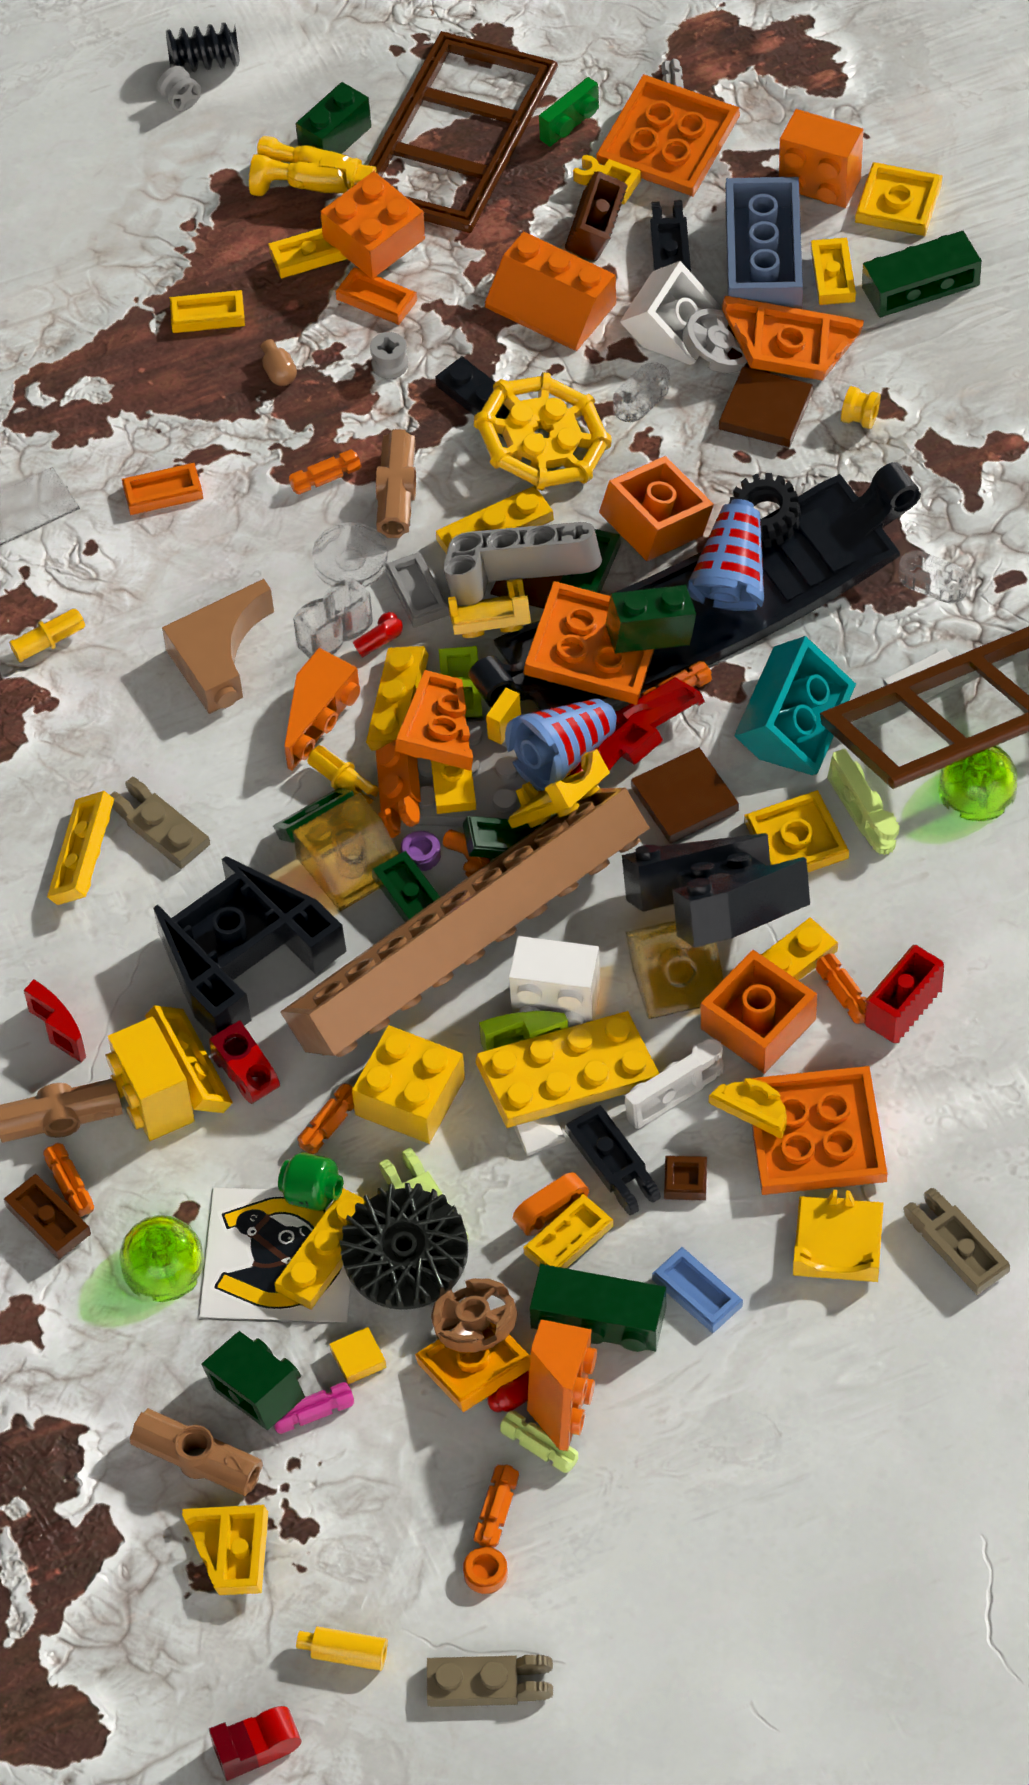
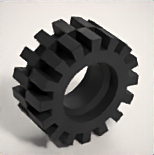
(777, 492)

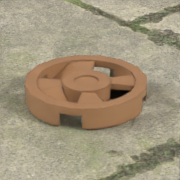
(473, 1316)

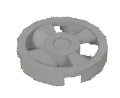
(708, 337)

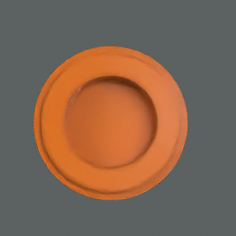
(485, 1570)

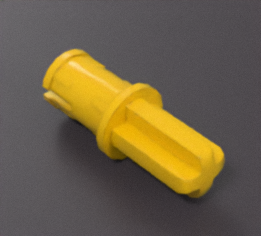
(47, 634)
(340, 773)

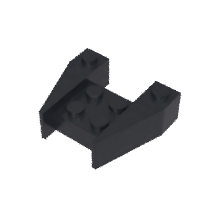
(716, 885)
(235, 930)

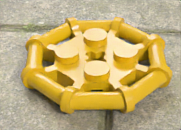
(544, 414)

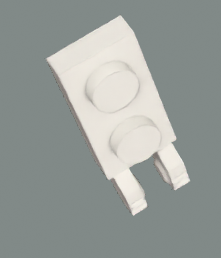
(675, 1083)

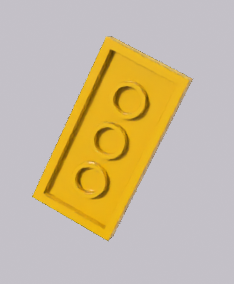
(566, 1069)

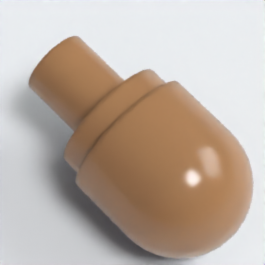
(278, 364)

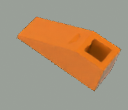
(319, 697)

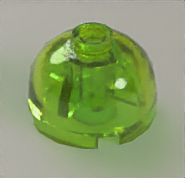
(979, 785)
(161, 1258)

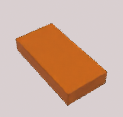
(376, 296)
(162, 488)

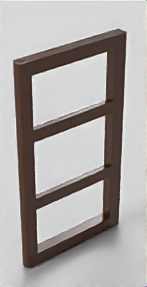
(421, 90)
(906, 690)

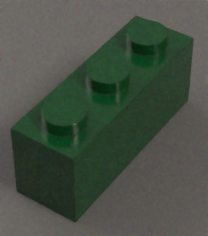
(921, 273)
(612, 1307)

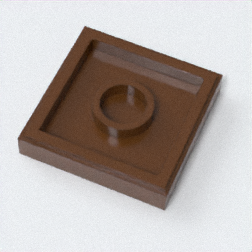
(766, 407)
(684, 795)

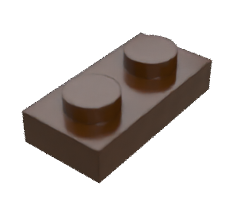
(47, 1216)

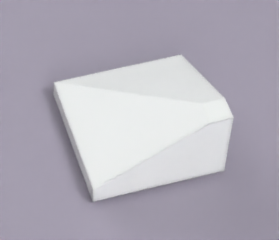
(539, 1134)

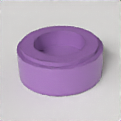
(423, 849)

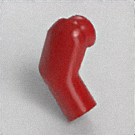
(388, 629)
(510, 1395)

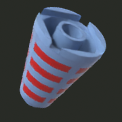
(731, 560)
(554, 739)

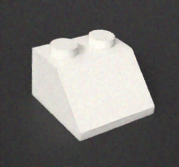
(664, 308)

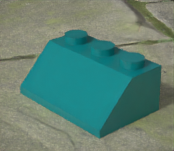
(786, 705)

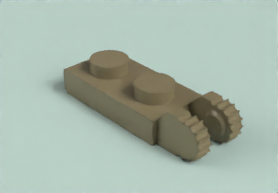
(160, 824)
(958, 1242)
(486, 1680)

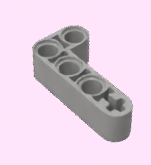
(517, 553)

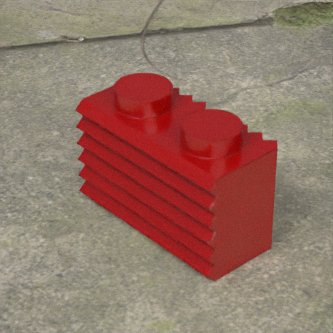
(904, 994)

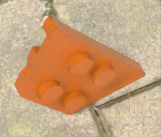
(789, 338)

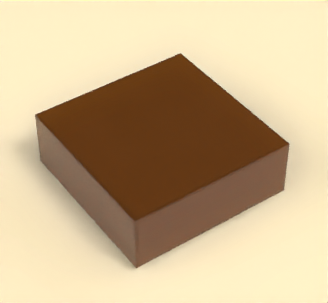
(685, 1177)

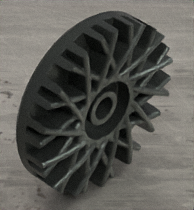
(397, 1221)

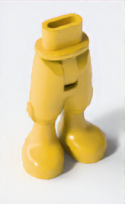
(308, 168)

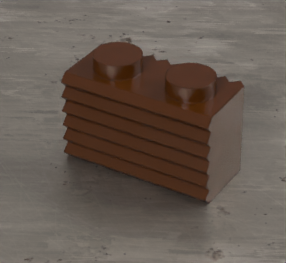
(596, 216)

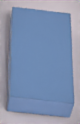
(697, 1290)

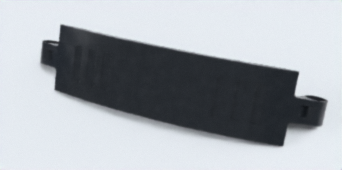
(829, 553)

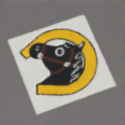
(247, 1250)

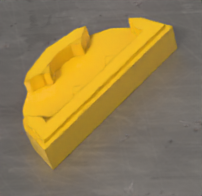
(753, 1103)

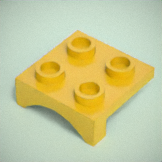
(503, 612)
(559, 796)
(838, 1238)

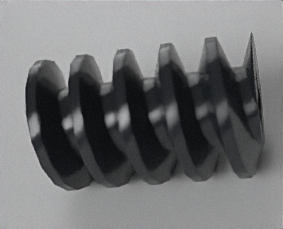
(203, 47)

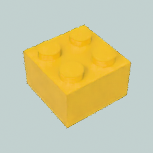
(149, 1079)
(408, 1084)

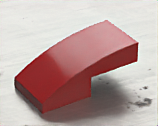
(59, 1022)

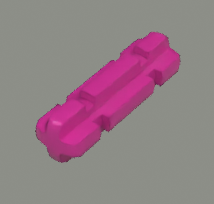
(316, 1407)

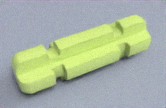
(537, 1441)

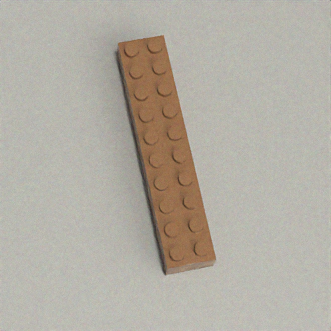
(464, 923)

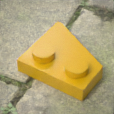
(231, 1545)

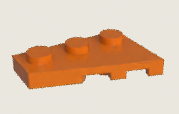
(437, 722)

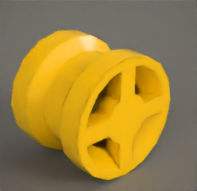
(860, 407)

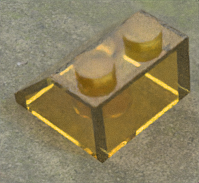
(343, 850)
(671, 971)

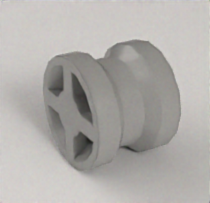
(179, 88)
(386, 364)

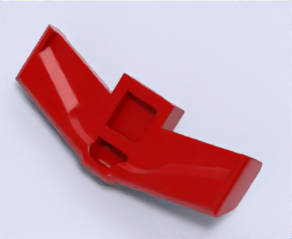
(637, 724)

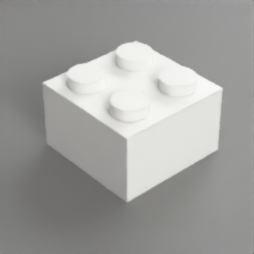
(555, 978)

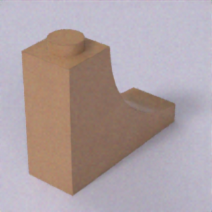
(208, 640)

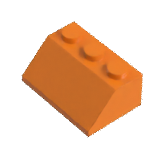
(551, 291)

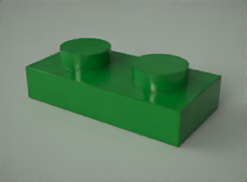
(569, 111)

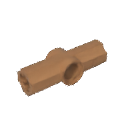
(396, 483)
(59, 1110)
(218, 1462)

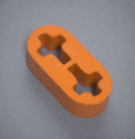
(548, 1203)

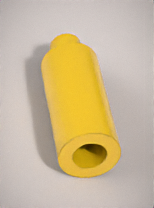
(344, 1647)

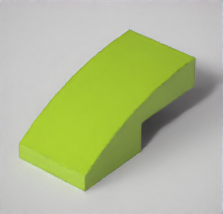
(457, 663)
(518, 1027)

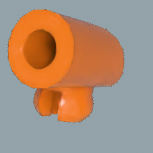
(456, 841)

